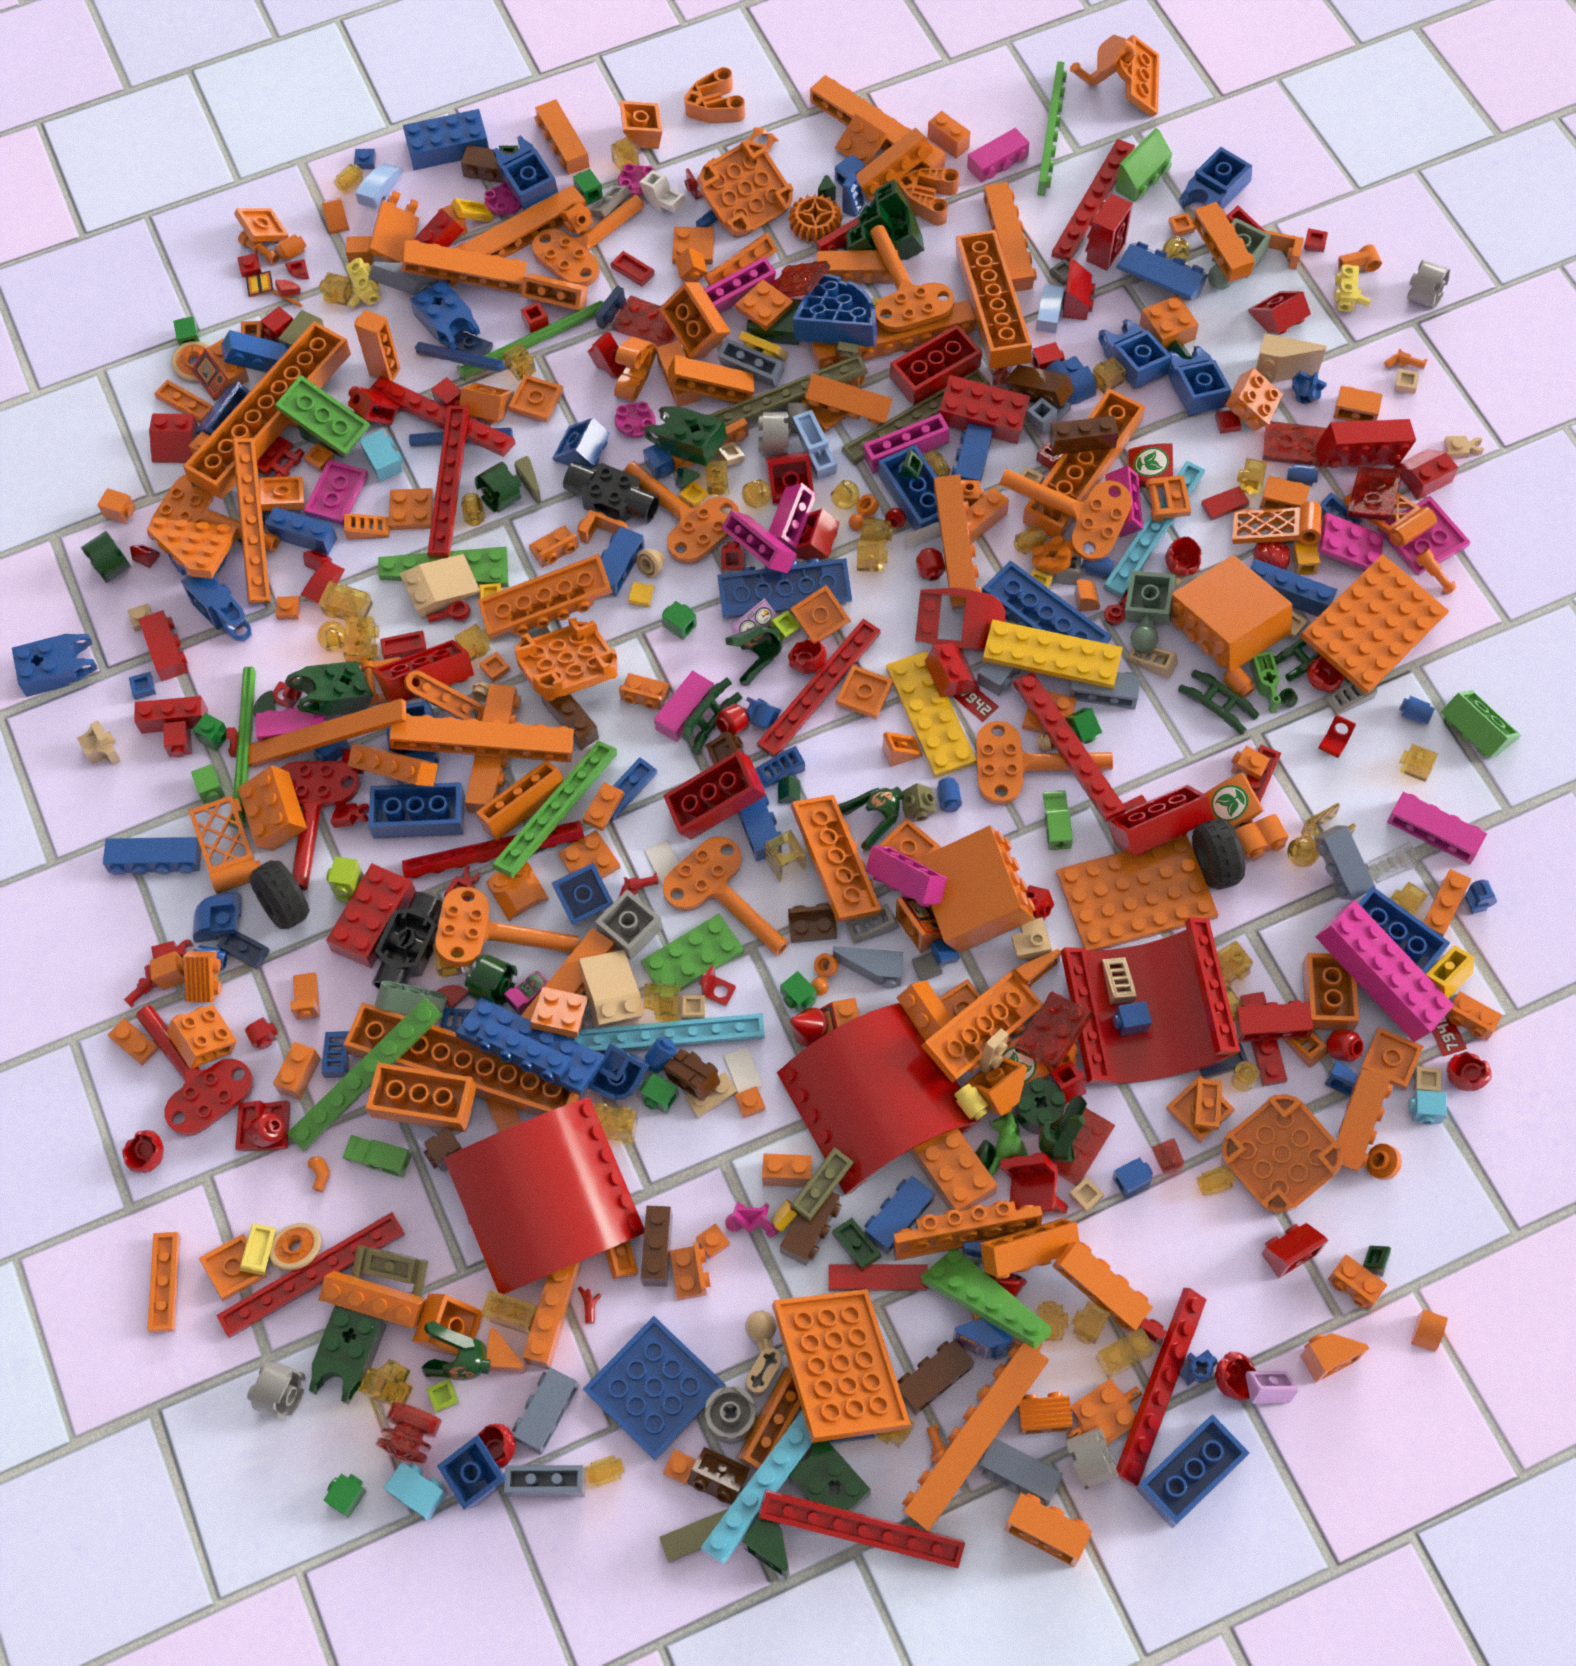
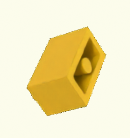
(1452, 970)

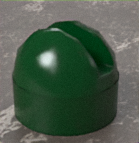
(1290, 695)

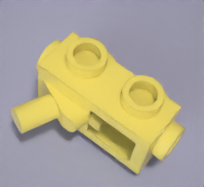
(364, 288)
(1347, 292)

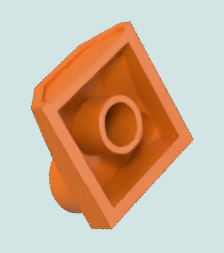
(516, 893)

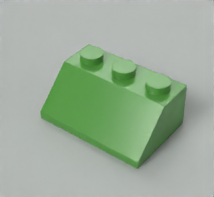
(1144, 166)
(1479, 723)

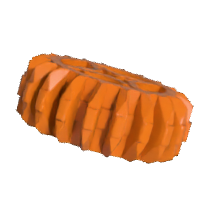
(802, 217)

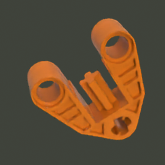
(705, 100)
(920, 190)
(638, 358)

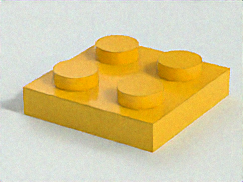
(762, 345)

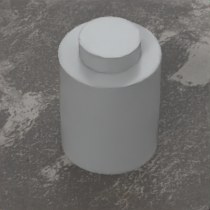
(795, 409)

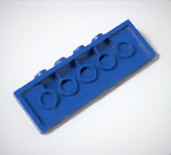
(782, 590)
(1037, 607)
(534, 1051)

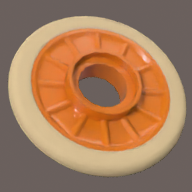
(181, 358)
(293, 1260)

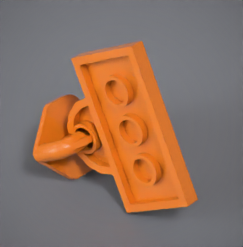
(1135, 65)

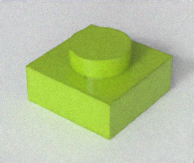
(786, 624)
(442, 1395)

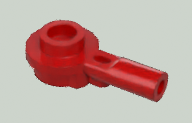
(457, 611)
(1115, 613)

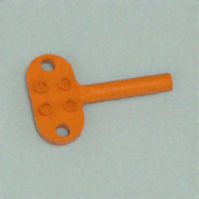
(570, 256)
(911, 303)
(193, 505)
(1096, 519)
(698, 527)
(1004, 762)
(706, 876)
(467, 927)

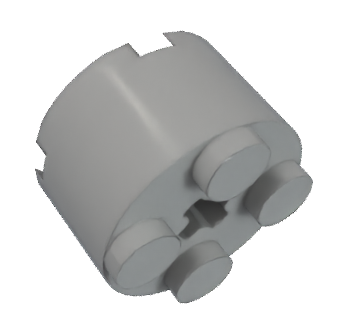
(1428, 283)
(774, 433)
(276, 1390)
(730, 1400)
(1092, 1459)

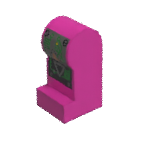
(525, 992)

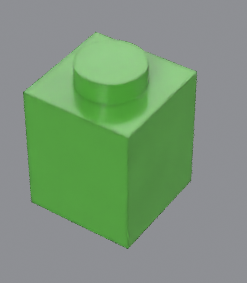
(207, 783)

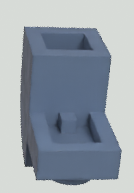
(1044, 414)

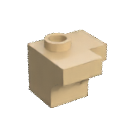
(98, 744)
(1032, 941)

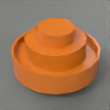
(1383, 1161)

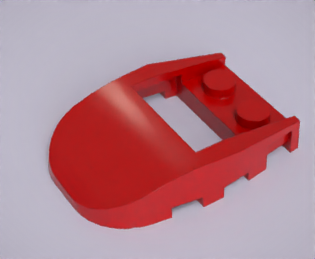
(978, 616)

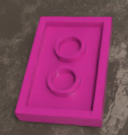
(336, 492)
(1349, 542)

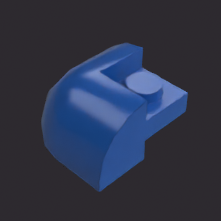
(1080, 376)
(216, 916)
(619, 1074)

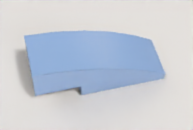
(377, 185)
(1050, 308)
(815, 444)

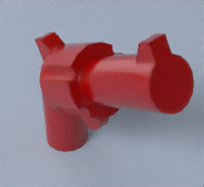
(635, 884)
(143, 987)

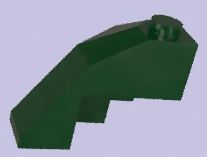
(894, 213)

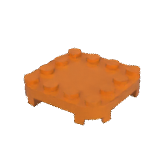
(745, 188)
(566, 659)
(1282, 1153)

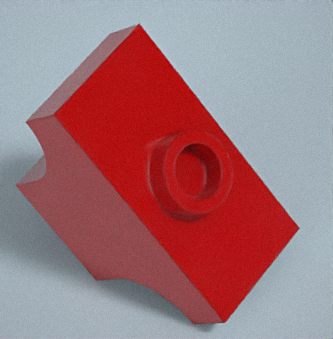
(604, 353)

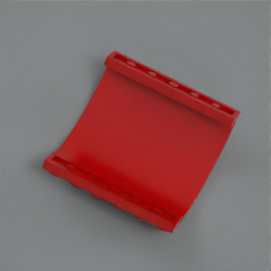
(1184, 999)
(872, 1092)
(544, 1195)

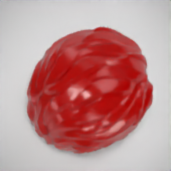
(1273, 553)
(1183, 557)
(807, 656)
(1324, 675)
(1468, 1072)
(143, 1152)
(1231, 1375)
(499, 1442)

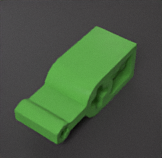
(1266, 678)
(1057, 820)
(378, 1155)

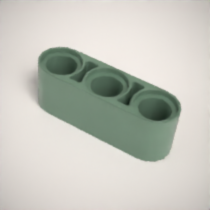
(404, 998)

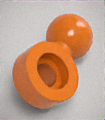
(866, 507)
(820, 968)

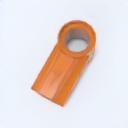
(1365, 258)

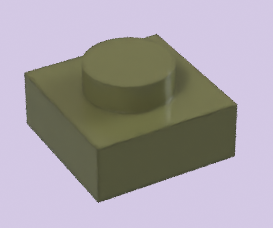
(846, 350)

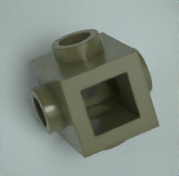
(918, 802)

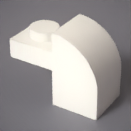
(659, 194)

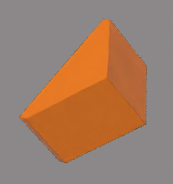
(335, 215)
(900, 748)
(502, 1356)

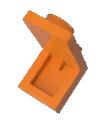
(597, 520)
(305, 996)

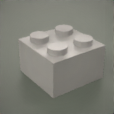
(629, 924)

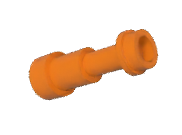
(258, 247)
(1434, 569)

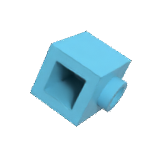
(1428, 1107)

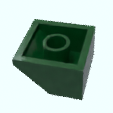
(767, 1545)

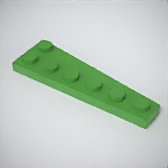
(486, 564)
(977, 1292)

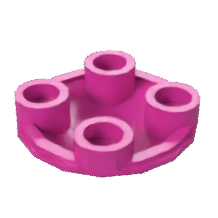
(632, 176)
(501, 200)
(633, 418)

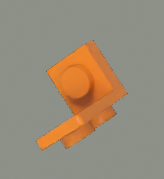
(1288, 243)

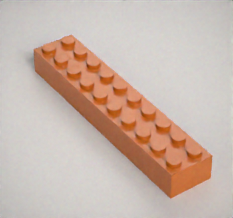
(314, 356)
(445, 1053)

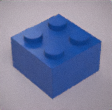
(582, 893)

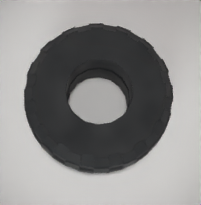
(1218, 853)
(279, 894)

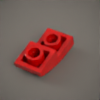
(316, 585)

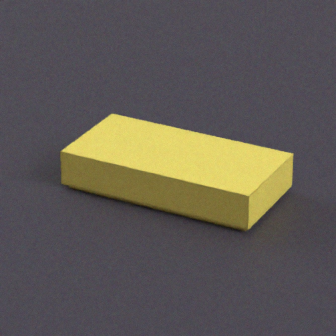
(257, 1249)

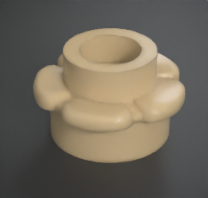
(480, 691)
(1045, 743)

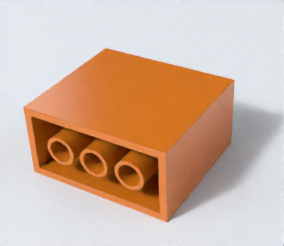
(1231, 613)
(981, 889)

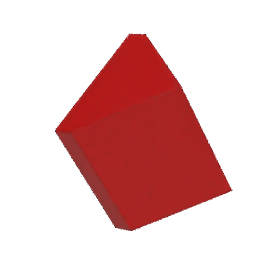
(144, 554)
(314, 559)

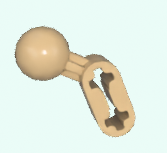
(761, 1328)

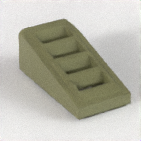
(526, 474)

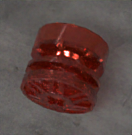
(408, 1434)

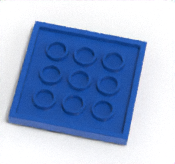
(653, 1388)

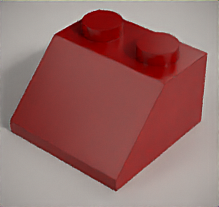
(1078, 292)
(1281, 311)
(171, 437)
(788, 471)
(1427, 472)
(817, 536)
(950, 670)
(1294, 1248)

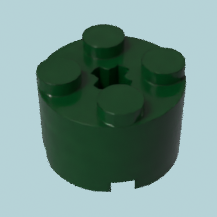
(498, 487)
(105, 556)
(490, 979)
(1040, 1093)

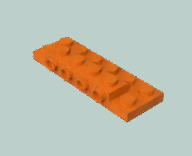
(545, 598)
(836, 858)
(963, 1039)
(955, 1227)

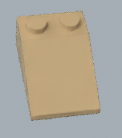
(1284, 357)
(439, 584)
(610, 989)

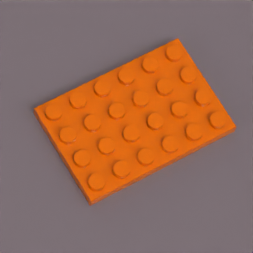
(1374, 624)
(1136, 896)
(840, 1365)

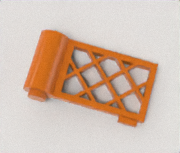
(1305, 524)
(1407, 525)
(228, 873)

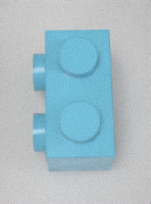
(381, 456)
(415, 1490)

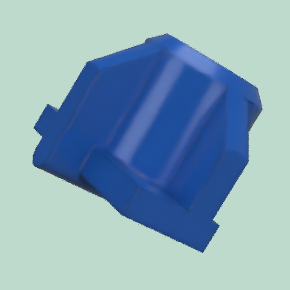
(1307, 387)
(762, 713)
(1480, 896)
(1199, 1368)

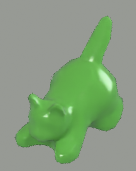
(1008, 1142)

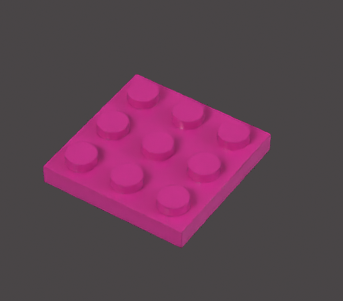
(1442, 539)

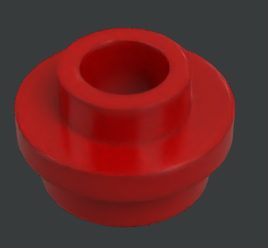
(896, 516)

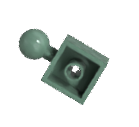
(1255, 243)
(1149, 604)

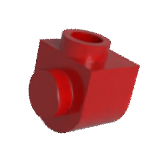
(261, 1033)

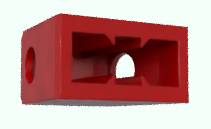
(363, 401)

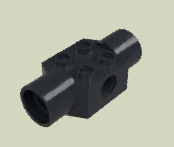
(611, 492)
(408, 940)

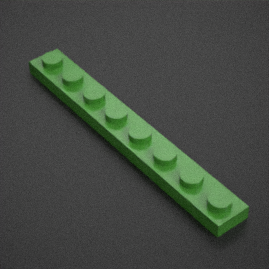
(1052, 134)
(554, 809)
(361, 1076)

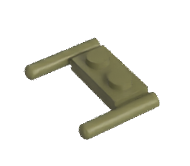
(390, 1266)

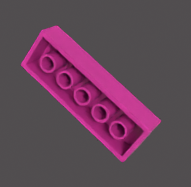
(1384, 971)

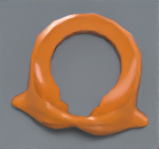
(760, 131)

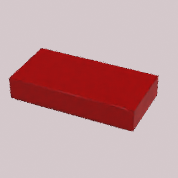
(632, 268)
(1225, 503)
(403, 645)

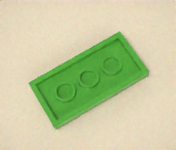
(322, 415)
(693, 953)

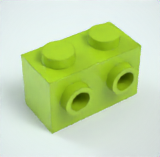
(344, 878)

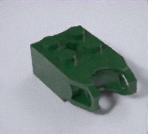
(688, 434)
(331, 688)
(346, 1359)
(829, 1468)

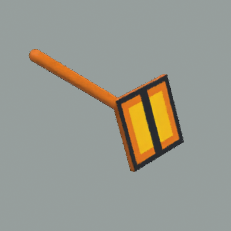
(262, 283)

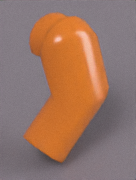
(321, 1171)

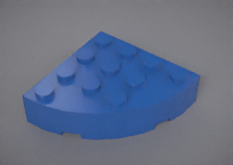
(835, 314)

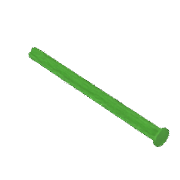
(537, 336)
(244, 735)

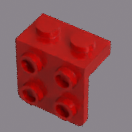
(1032, 1180)

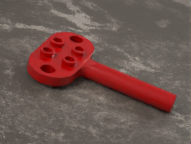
(317, 786)
(207, 1092)

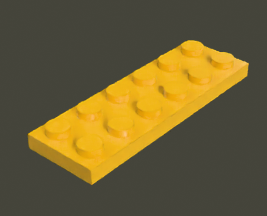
(1052, 654)
(931, 716)

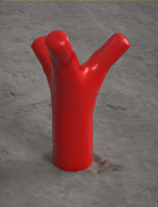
(589, 1304)

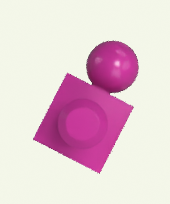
(749, 1219)

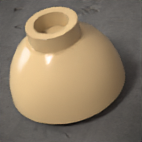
(650, 562)

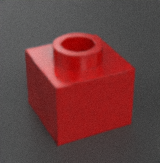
(534, 317)

